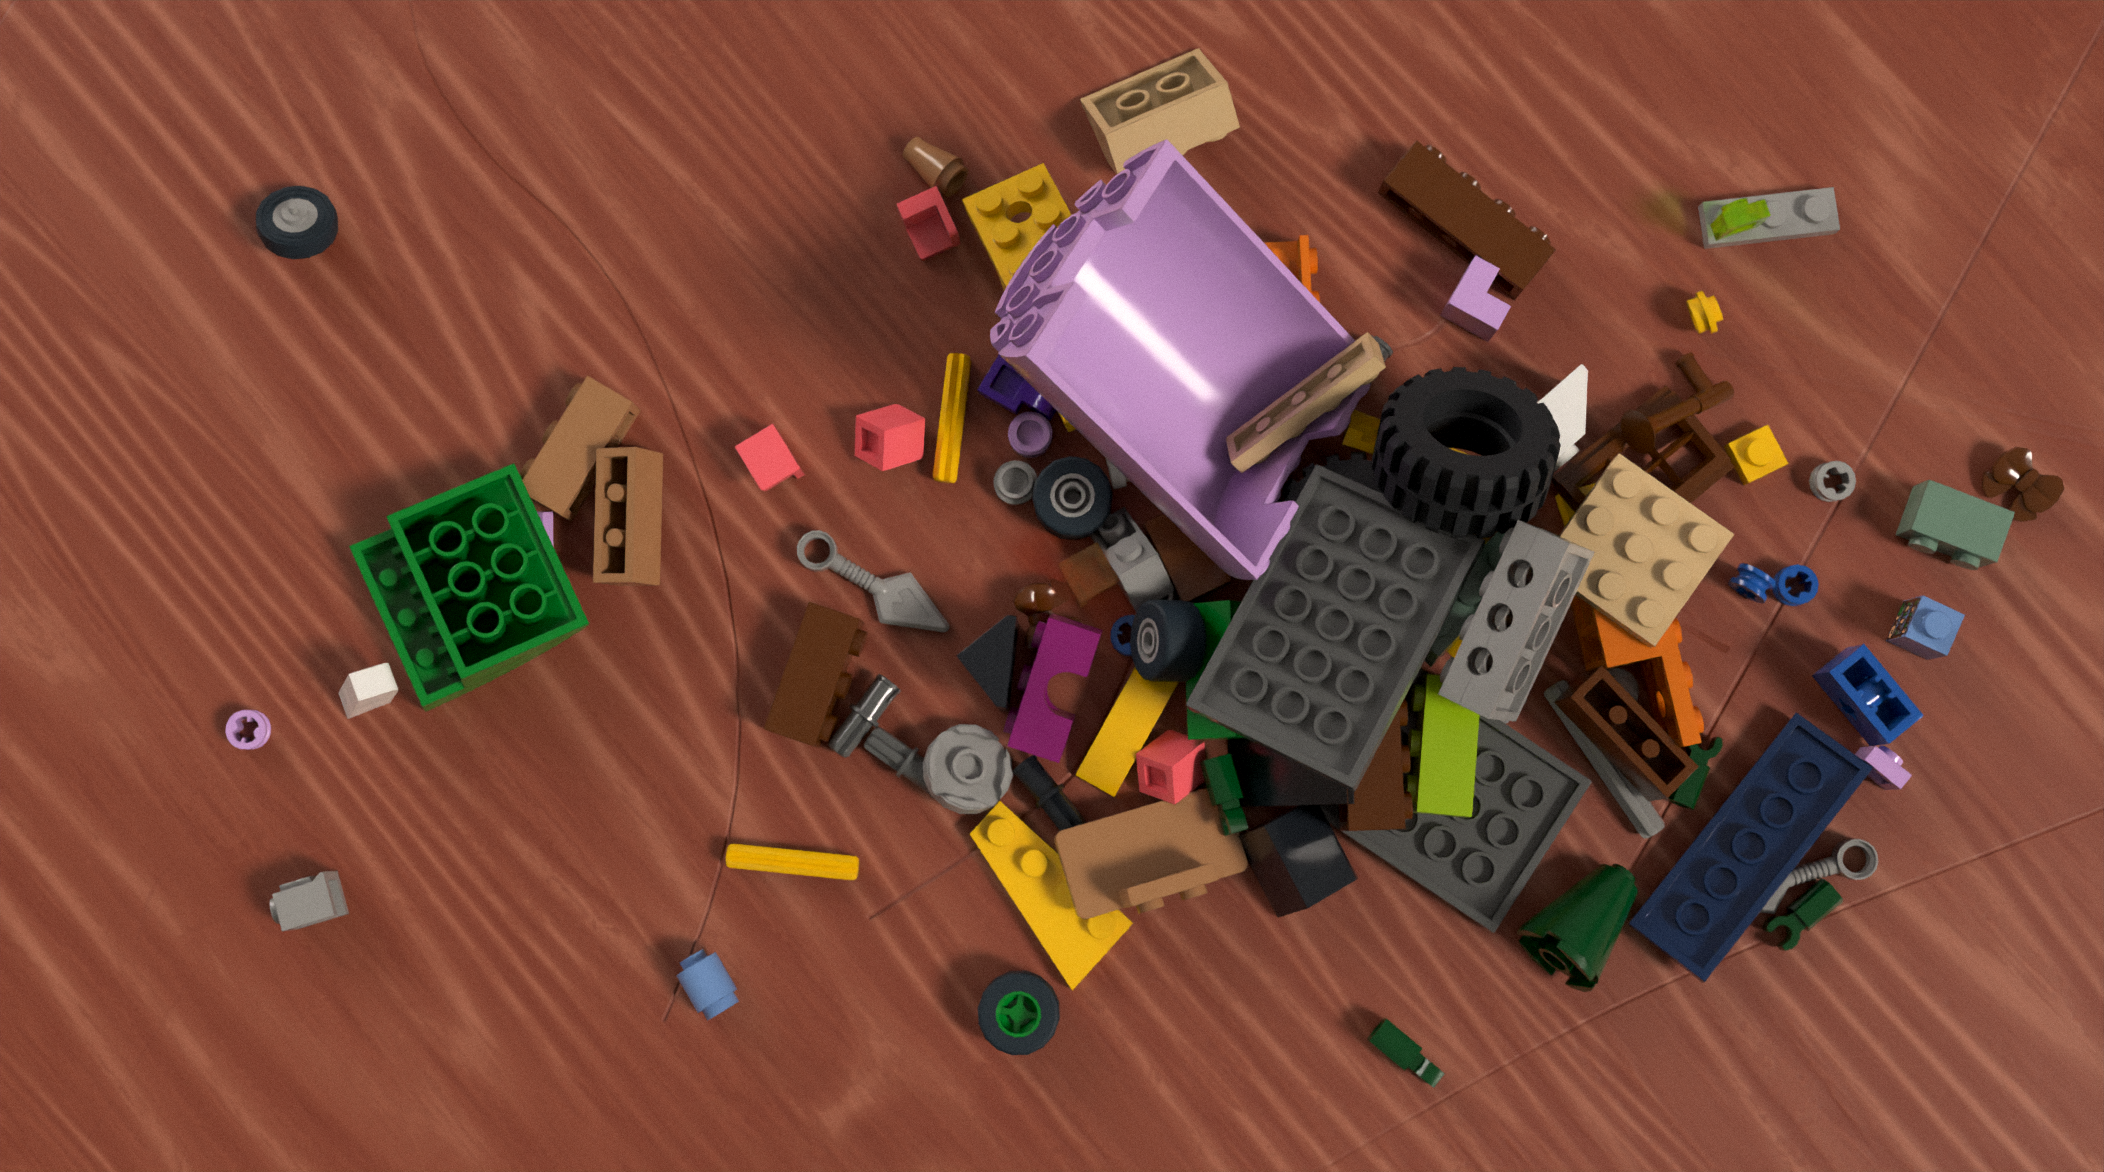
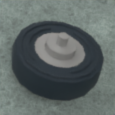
(297, 222)

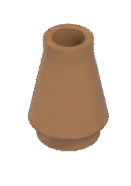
(936, 166)

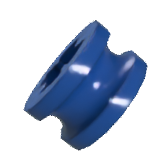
(1808, 578)
(1752, 583)
(1126, 648)

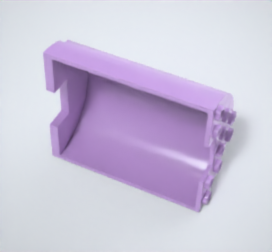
(1164, 335)

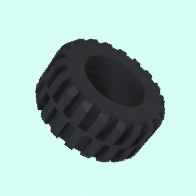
(1459, 489)

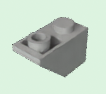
(1132, 559)

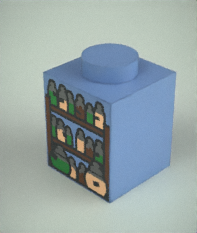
(1925, 627)

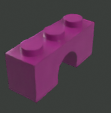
(1038, 724)

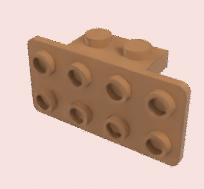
(1147, 856)

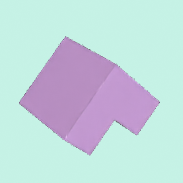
(1472, 305)

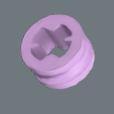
(235, 725)

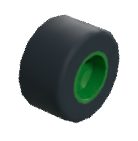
(1018, 1028)

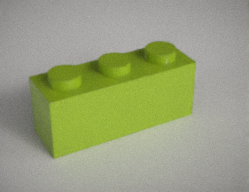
(1442, 752)

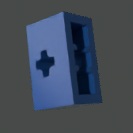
(1867, 695)

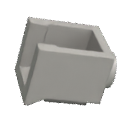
(308, 901)

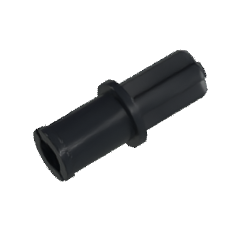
(1048, 794)

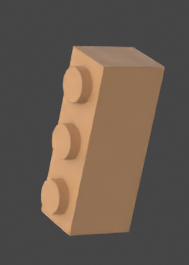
(567, 462)
(628, 516)

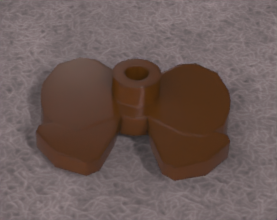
(2036, 490)
(1037, 601)

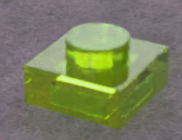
(1739, 217)

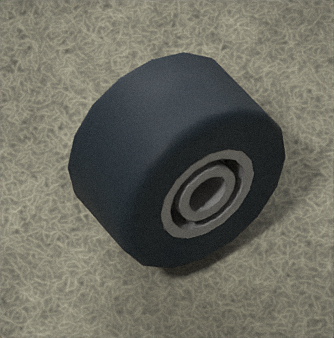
(1074, 514)
(1168, 640)

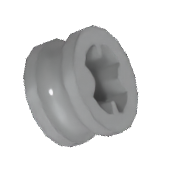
(1835, 468)

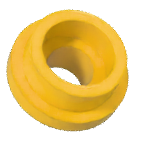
(1704, 312)

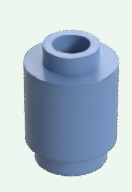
(707, 984)

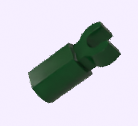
(1689, 791)
(1225, 792)
(1804, 912)
(1404, 1051)

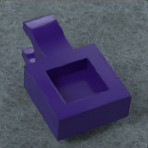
(1011, 390)

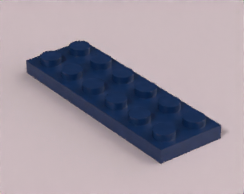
(1750, 847)

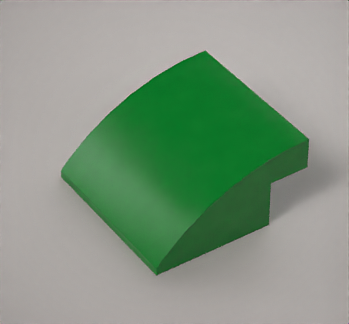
(469, 586)

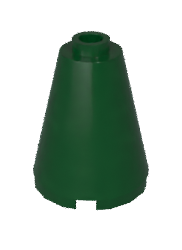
(1581, 926)

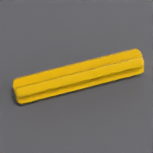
(952, 418)
(792, 861)

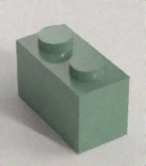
(1954, 525)

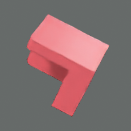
(928, 223)
(889, 437)
(768, 458)
(1170, 766)

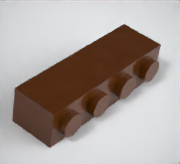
(1465, 218)

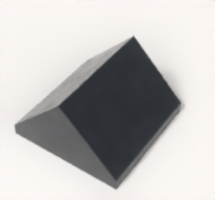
(993, 659)
(1297, 859)

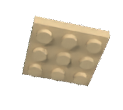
(1646, 548)

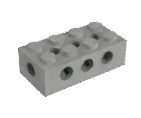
(1514, 622)

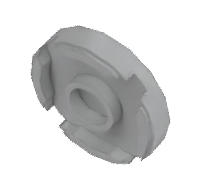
(967, 769)

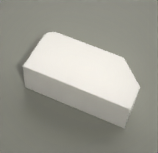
(368, 689)

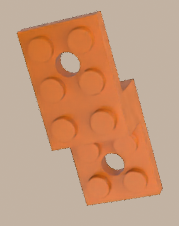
(1662, 669)

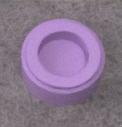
(1030, 434)

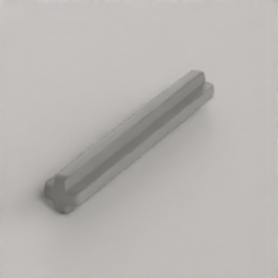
(1632, 802)

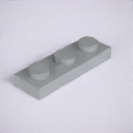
(1792, 217)

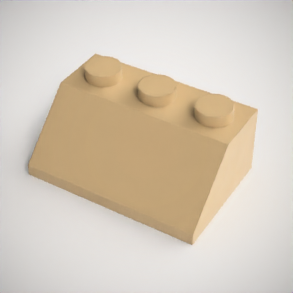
(1173, 101)

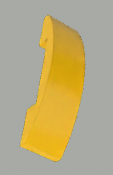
(1124, 732)

